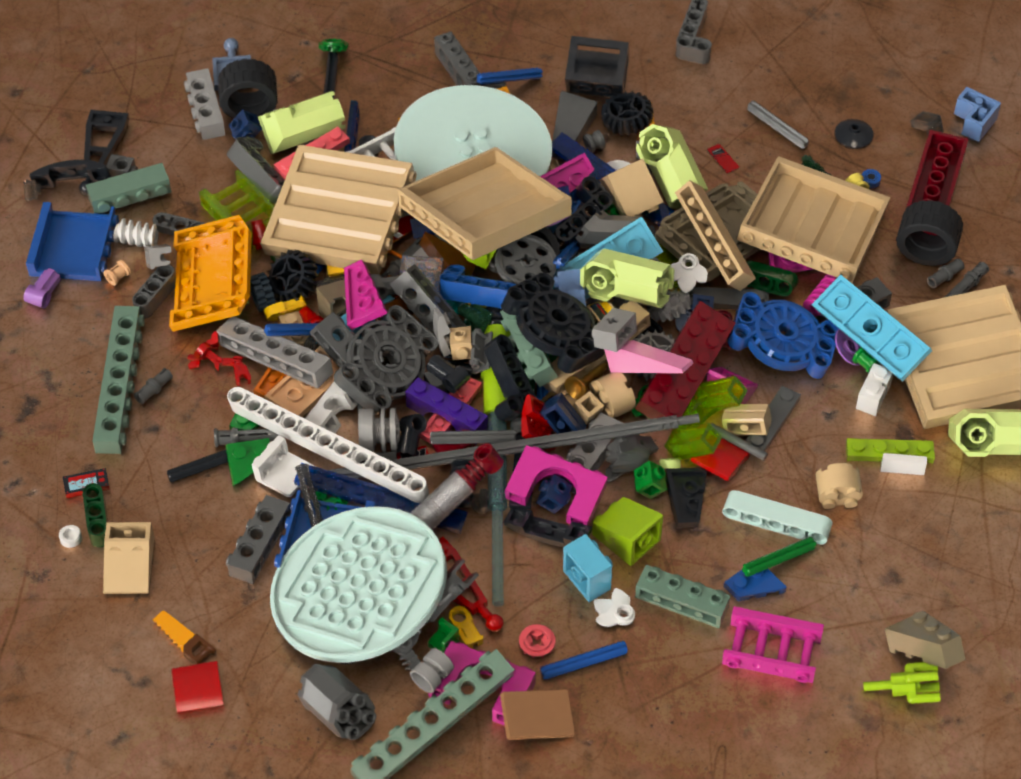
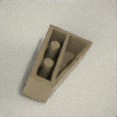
(332, 299)
(927, 639)

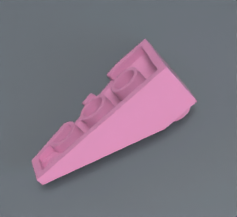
(642, 358)

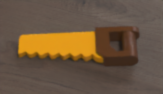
(184, 638)

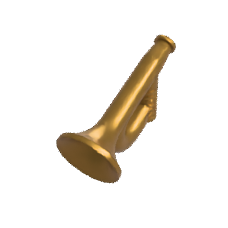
(579, 387)

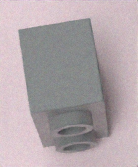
(614, 329)

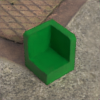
(446, 633)

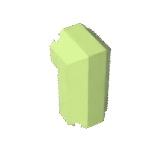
(301, 122)
(669, 161)
(627, 277)
(987, 431)

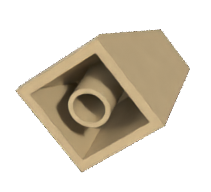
(632, 189)

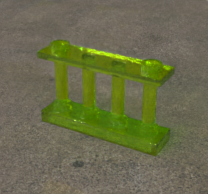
(211, 203)

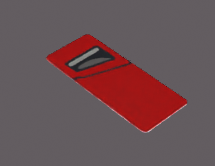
(723, 158)

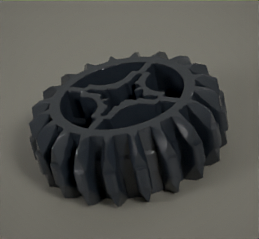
(627, 113)
(287, 273)

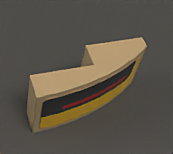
(599, 309)

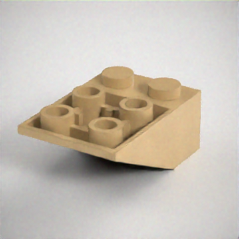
(128, 557)

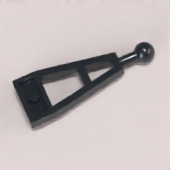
(103, 121)

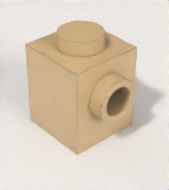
(461, 342)

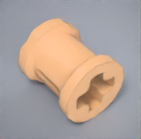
(117, 272)

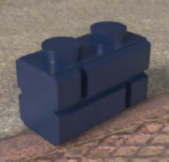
(561, 415)

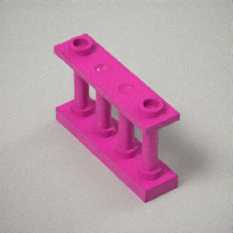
(778, 625)

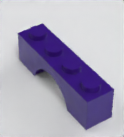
(427, 398)

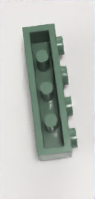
(128, 188)
(537, 362)
(682, 596)

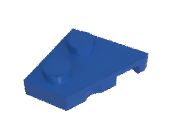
(756, 585)

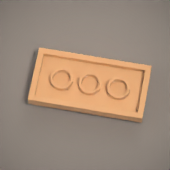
(297, 395)

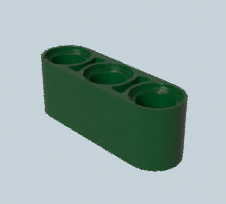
(776, 276)
(93, 507)

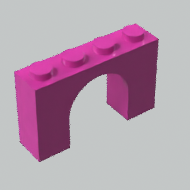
(537, 464)
(463, 657)

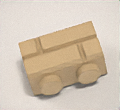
(747, 419)

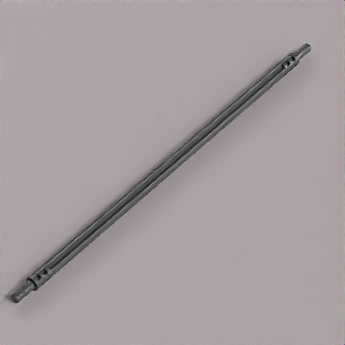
(542, 442)

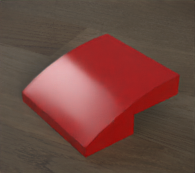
(533, 422)
(724, 460)
(197, 687)

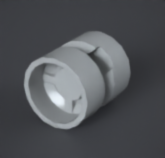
(430, 672)

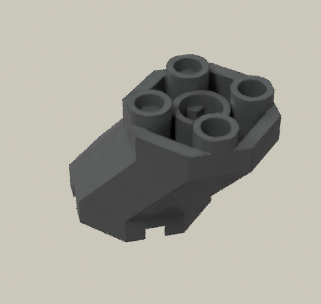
(601, 227)
(336, 701)

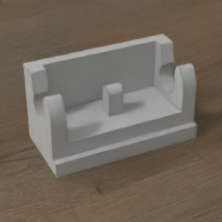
(155, 257)

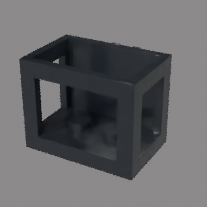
(594, 71)

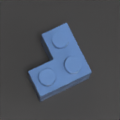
(978, 111)
(569, 282)

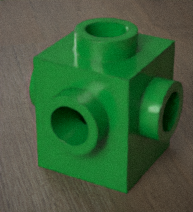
(650, 479)

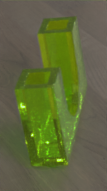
(700, 438)

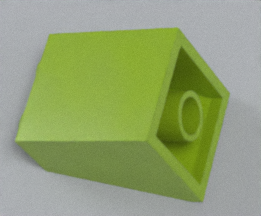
(628, 529)

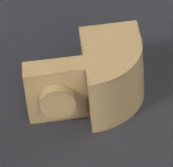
(587, 406)

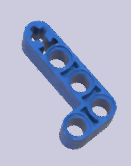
(470, 289)

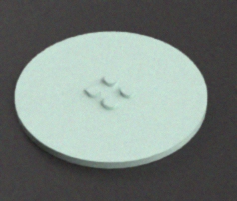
(466, 122)
(358, 584)

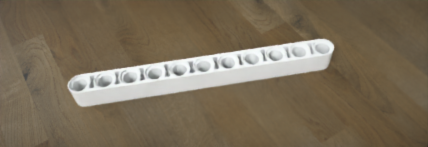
(332, 451)

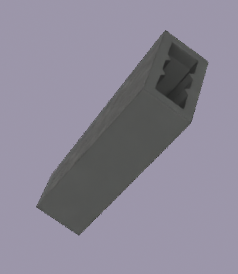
(573, 117)

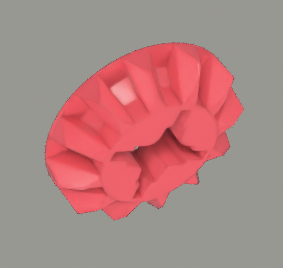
(537, 632)

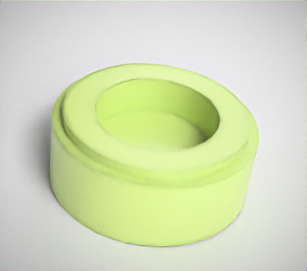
(670, 463)

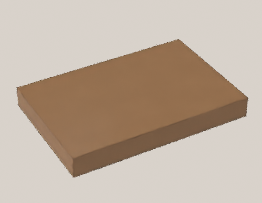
(537, 714)

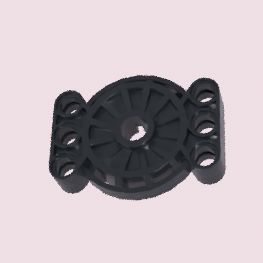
(553, 321)

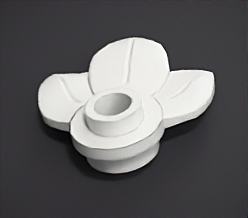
(690, 275)
(612, 609)

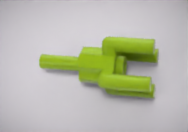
(909, 683)

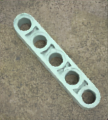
(777, 517)

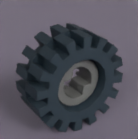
(261, 291)

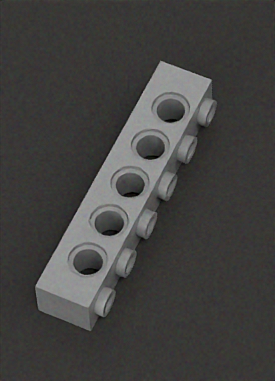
(275, 352)

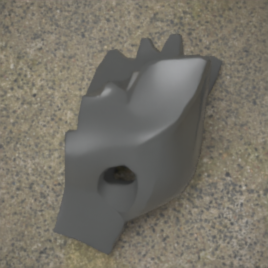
(628, 454)

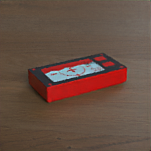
(75, 483)

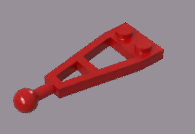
(493, 621)

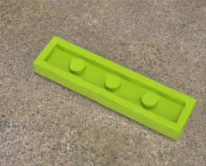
(873, 449)

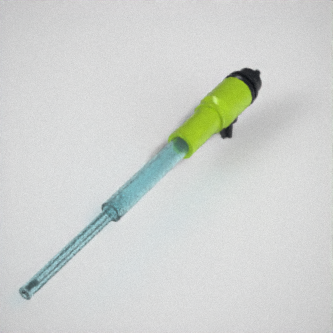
(497, 481)

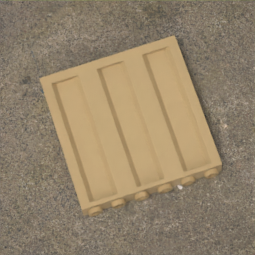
(484, 202)
(338, 208)
(814, 219)
(972, 354)

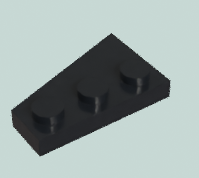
(686, 494)

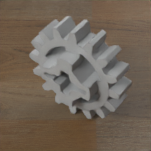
(677, 305)

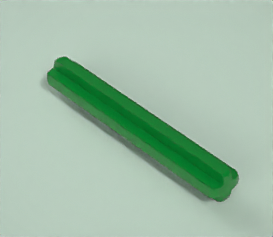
(779, 556)

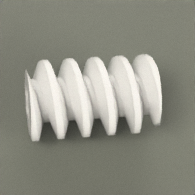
(135, 234)

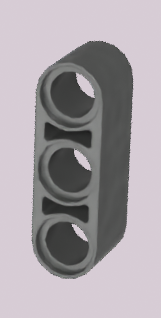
(155, 290)

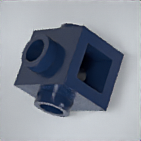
(245, 125)
(554, 493)

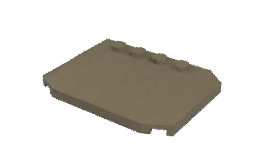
(680, 236)

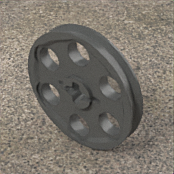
(529, 254)

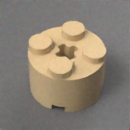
(613, 394)
(839, 486)

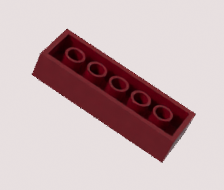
(938, 169)
(697, 340)

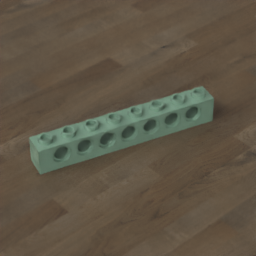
(118, 380)
(491, 662)

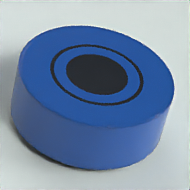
(872, 177)

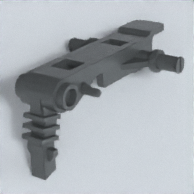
(453, 588)

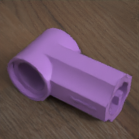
(40, 292)

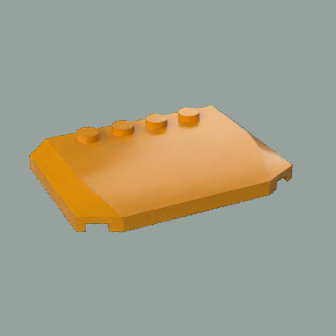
(211, 272)

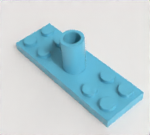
(632, 239)
(872, 328)

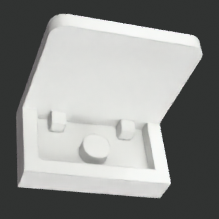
(277, 467)

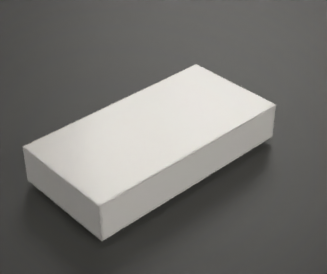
(903, 464)

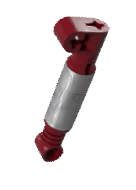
(458, 486)

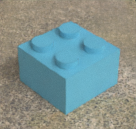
(587, 567)

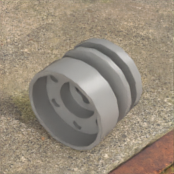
(378, 430)

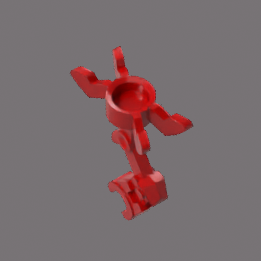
(205, 351)

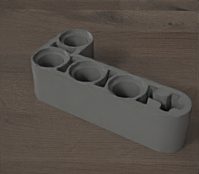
(689, 44)
(247, 157)

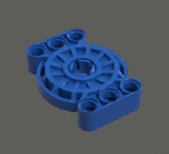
(802, 346)

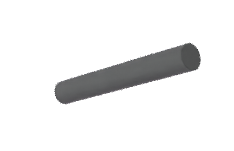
(741, 443)

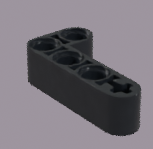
(591, 206)
(509, 376)

